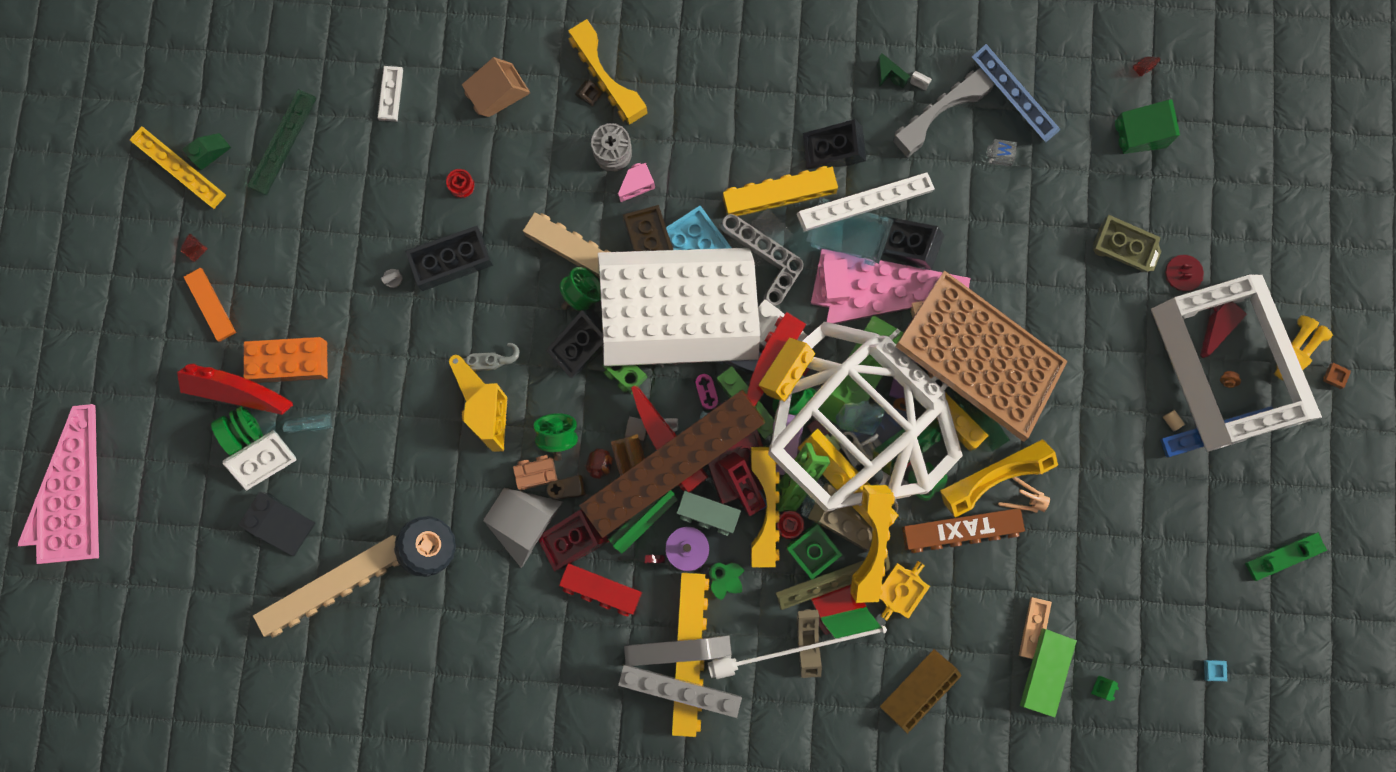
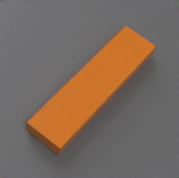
(209, 304)

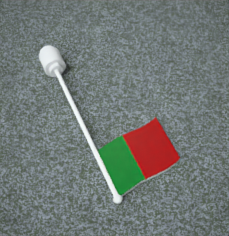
(838, 613)

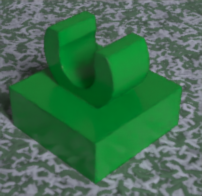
(1105, 688)

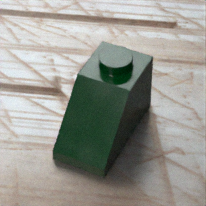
(206, 149)

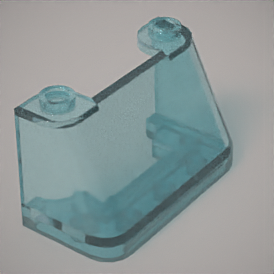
(857, 236)

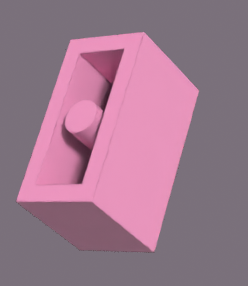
(835, 281)

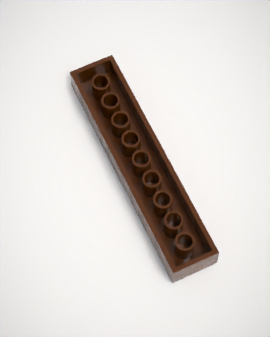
(672, 463)

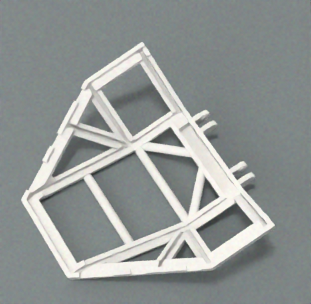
(915, 384)

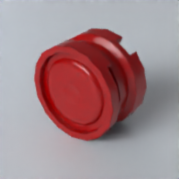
(460, 183)
(790, 525)

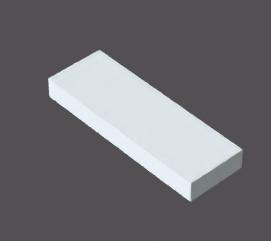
(390, 93)

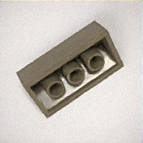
(843, 522)

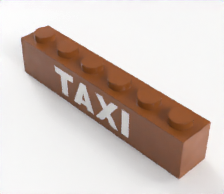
(963, 529)

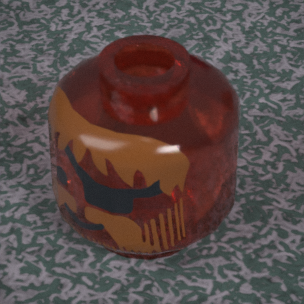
(599, 463)

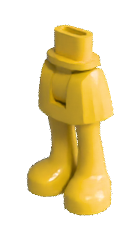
(1320, 334)

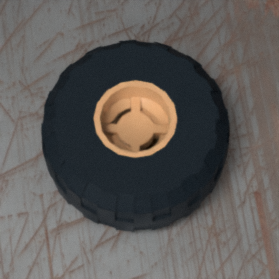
(425, 546)

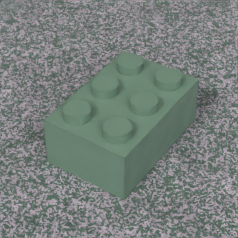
(708, 513)

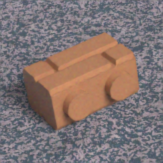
(535, 473)

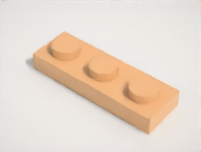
(1036, 619)

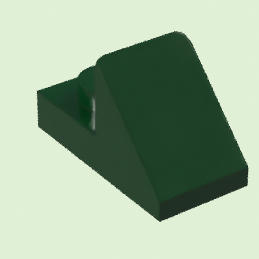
(889, 69)

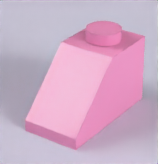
(636, 182)

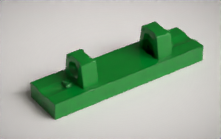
(1285, 556)

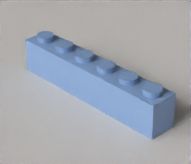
(1016, 93)

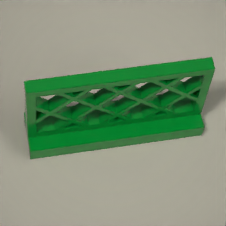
(641, 522)

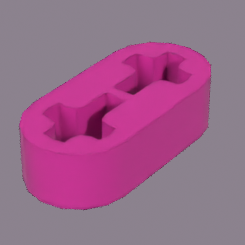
(702, 393)

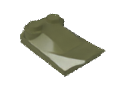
(1127, 244)

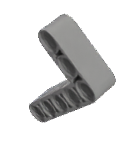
(767, 254)
(678, 651)

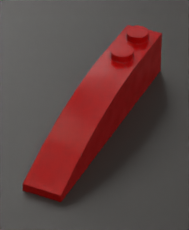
(786, 328)
(230, 389)
(661, 433)

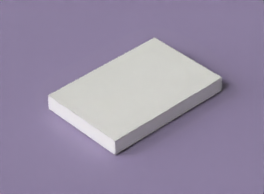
(259, 460)

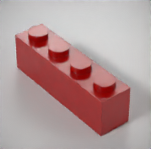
(601, 589)

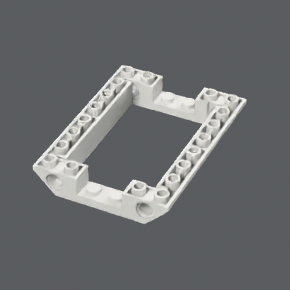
(1193, 380)

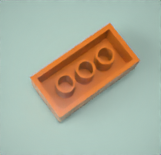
(285, 360)

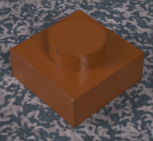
(1337, 375)

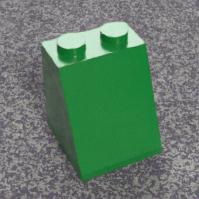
(1147, 127)

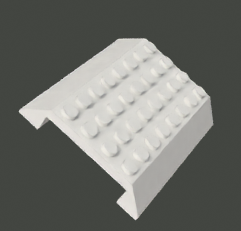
(678, 306)

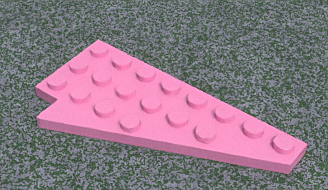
(876, 288)
(66, 507)

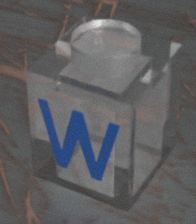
(1001, 152)

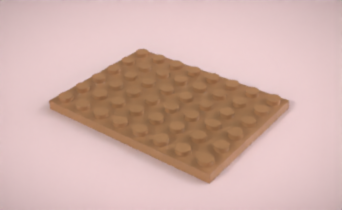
(982, 355)

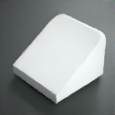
(920, 80)

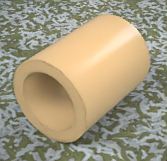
(1173, 420)

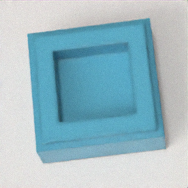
(1215, 670)

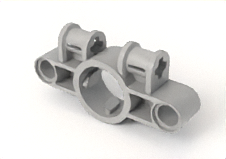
(867, 448)

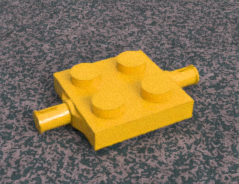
(903, 591)

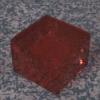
(193, 247)

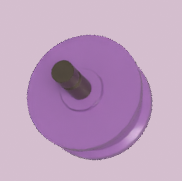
(687, 548)

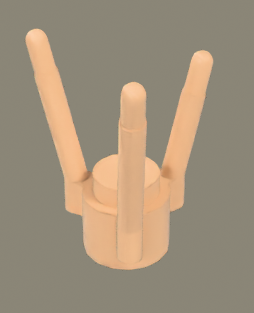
(1037, 500)

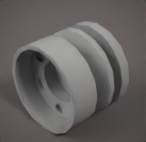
(611, 157)

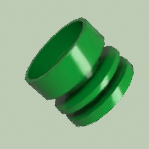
(234, 432)

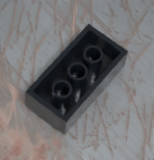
(449, 258)

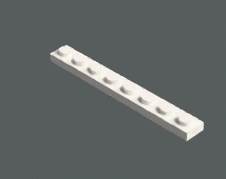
(865, 202)

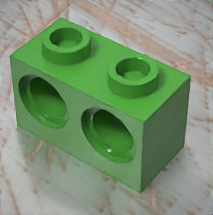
(621, 375)

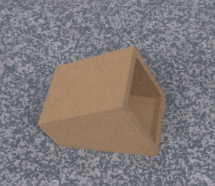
(495, 87)

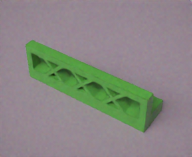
(794, 495)

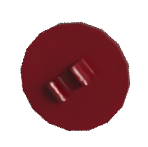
(1184, 273)

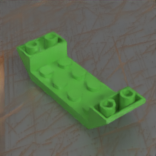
(848, 390)

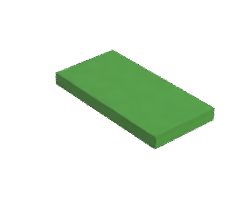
(1048, 672)

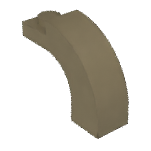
(808, 634)

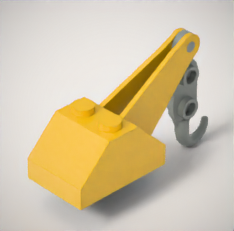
(484, 402)

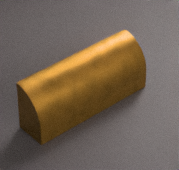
(920, 691)

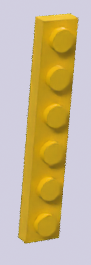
(177, 167)

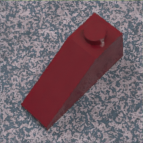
(1220, 325)
(742, 483)

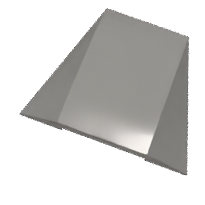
(520, 521)

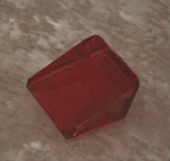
(1146, 65)

